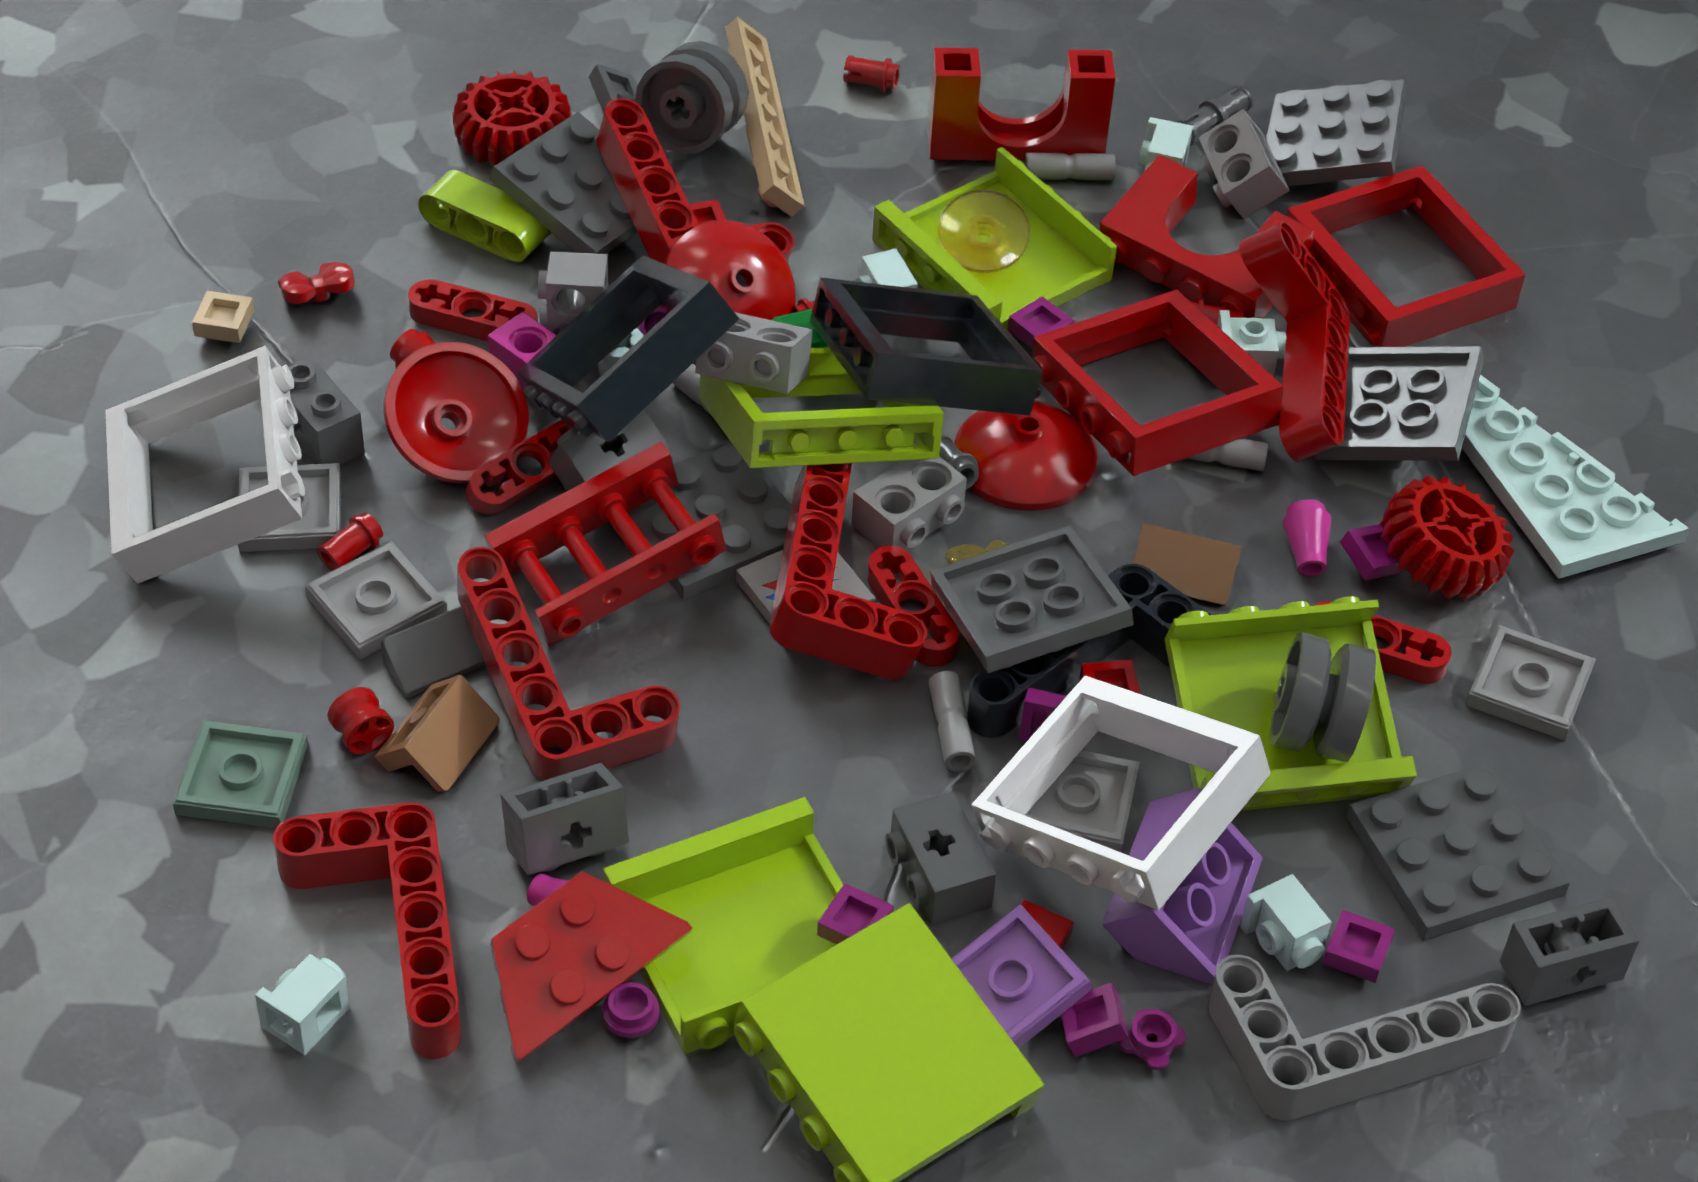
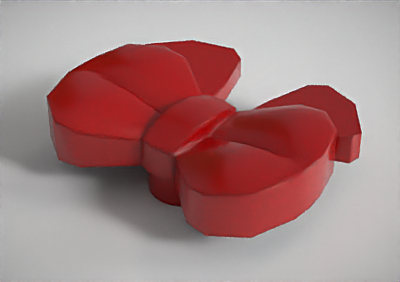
(332, 277)

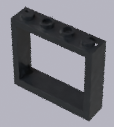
(855, 315)
(648, 368)

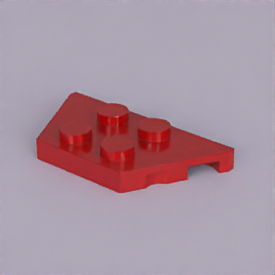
(573, 954)

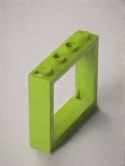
(821, 435)

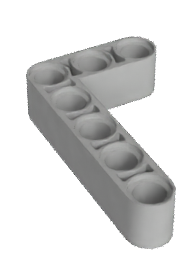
(1357, 1048)

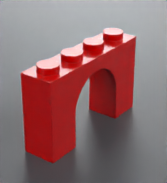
(968, 131)
(1142, 229)

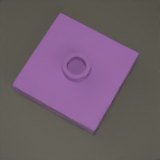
(1021, 975)

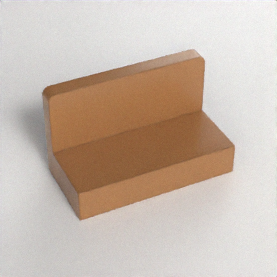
(1189, 562)
(441, 733)

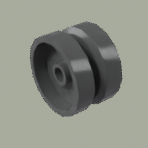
(693, 96)
(1323, 697)

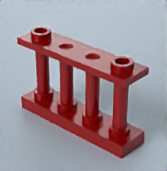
(588, 507)

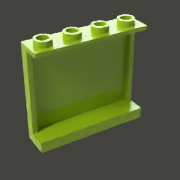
(1060, 261)
(1231, 673)
(752, 908)
(885, 1051)

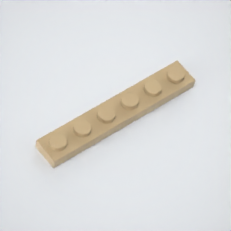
(765, 120)

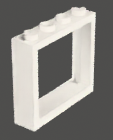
(179, 406)
(1155, 725)

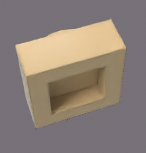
(223, 316)

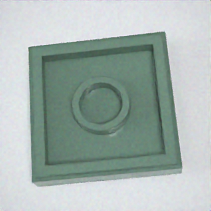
(241, 774)

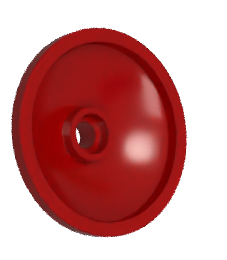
(729, 248)
(469, 390)
(1029, 459)

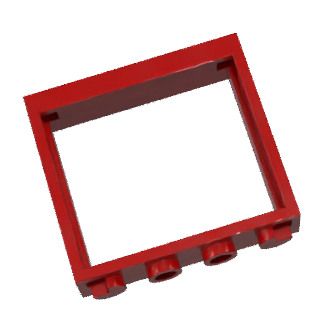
(1411, 323)
(1251, 392)

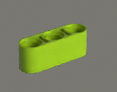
(482, 216)

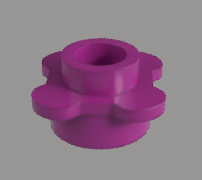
(1156, 1025)

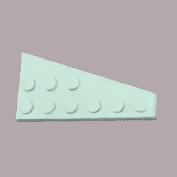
(1559, 491)

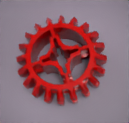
(506, 114)
(1446, 537)

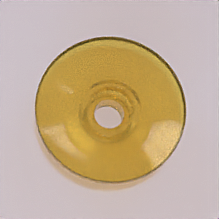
(989, 215)

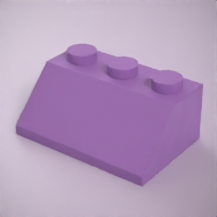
(1204, 911)

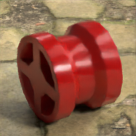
(360, 720)

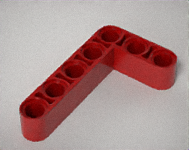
(650, 185)
(1315, 339)
(825, 621)
(537, 684)
(397, 845)

